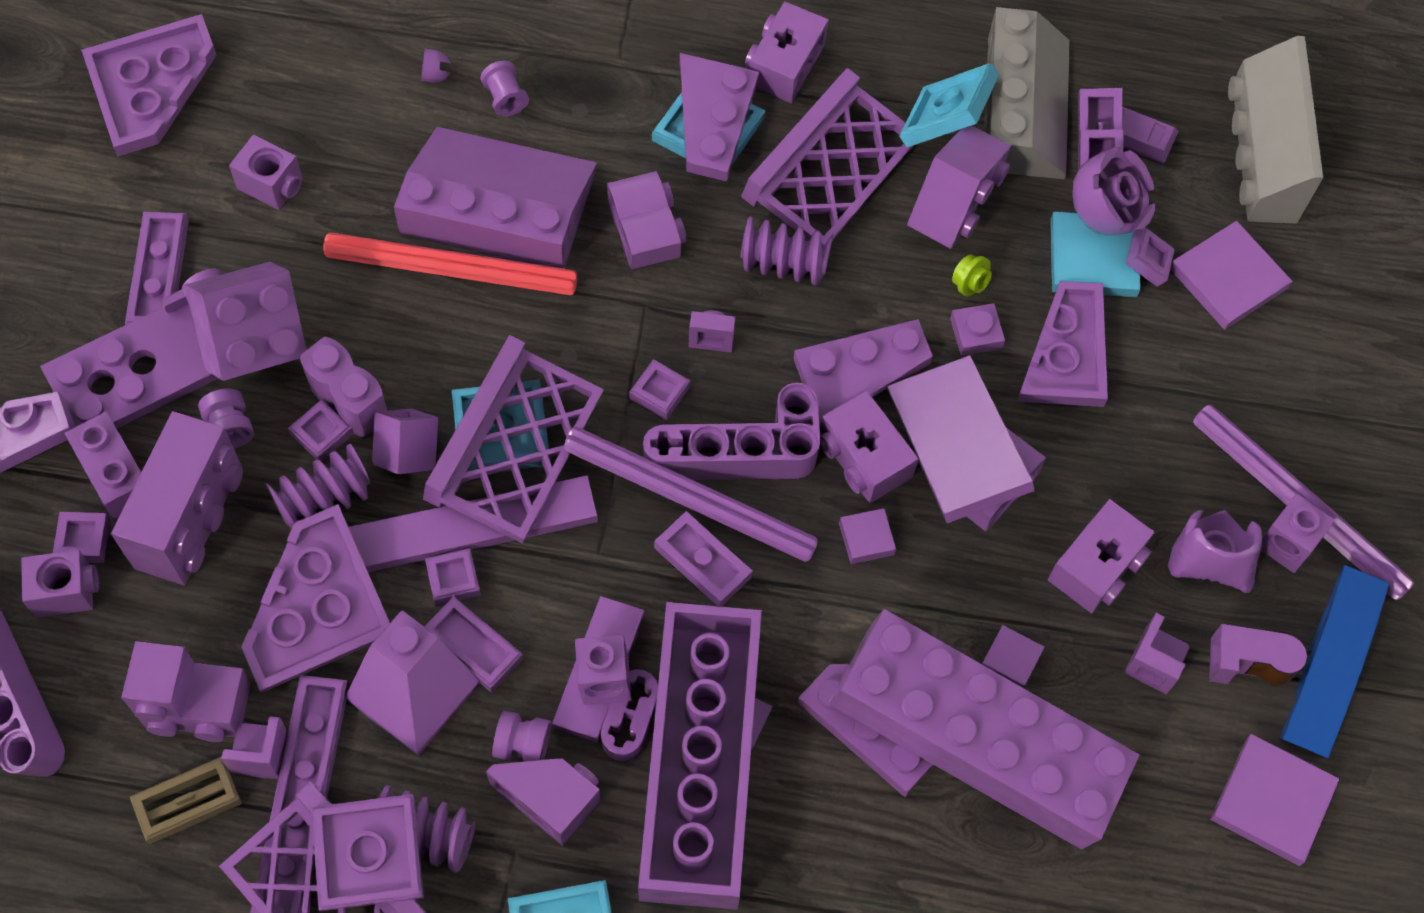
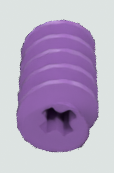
(785, 252)
(322, 487)
(440, 834)

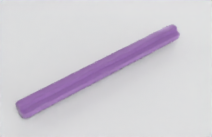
(1285, 486)
(690, 494)

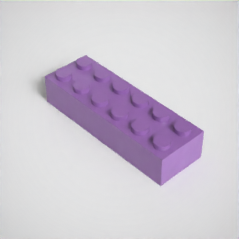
(985, 730)
(700, 757)

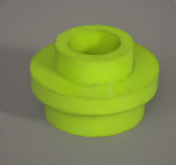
(972, 275)

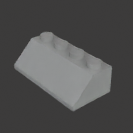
(1030, 93)
(1276, 133)

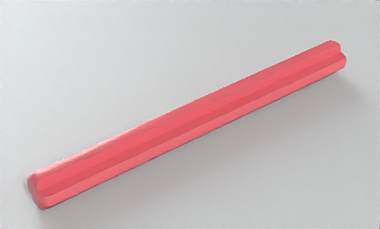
(450, 263)

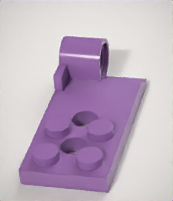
(162, 335)

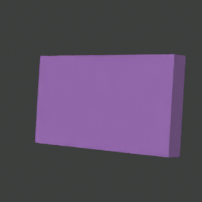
(960, 439)

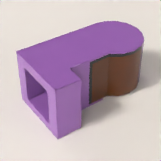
(1255, 653)

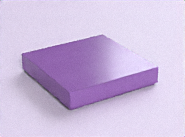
(1230, 275)
(1275, 799)
(367, 852)

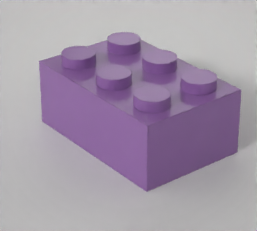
(178, 499)

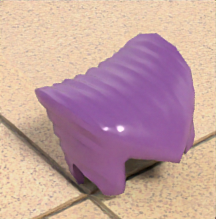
(1217, 551)

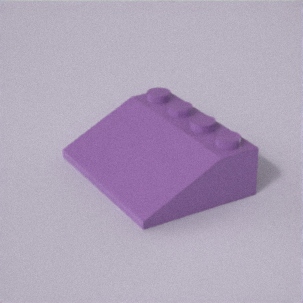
(494, 198)

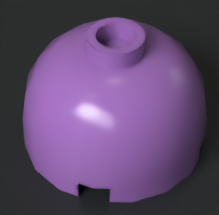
(1113, 193)

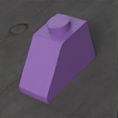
(548, 793)

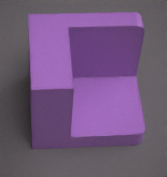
(405, 441)
(1157, 657)
(257, 749)

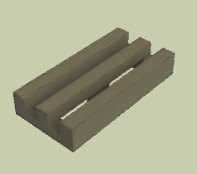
(194, 816)

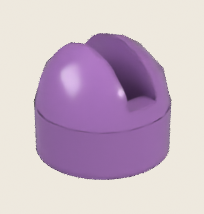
(431, 66)

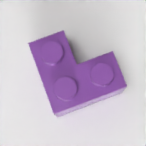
(956, 184)
(185, 696)

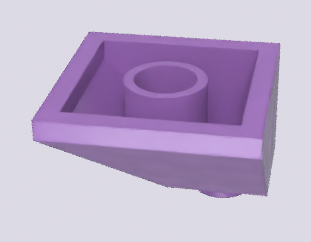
(410, 683)

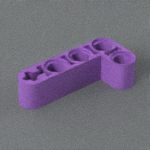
(732, 439)

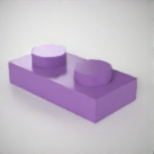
(703, 559)

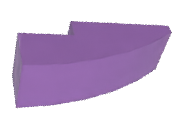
(1099, 122)

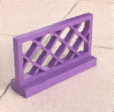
(799, 146)
(475, 429)
(306, 798)

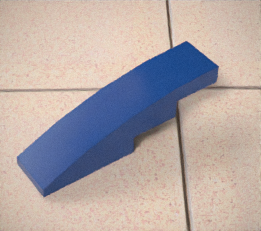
(1335, 661)

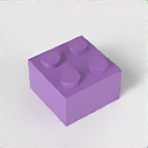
(246, 320)

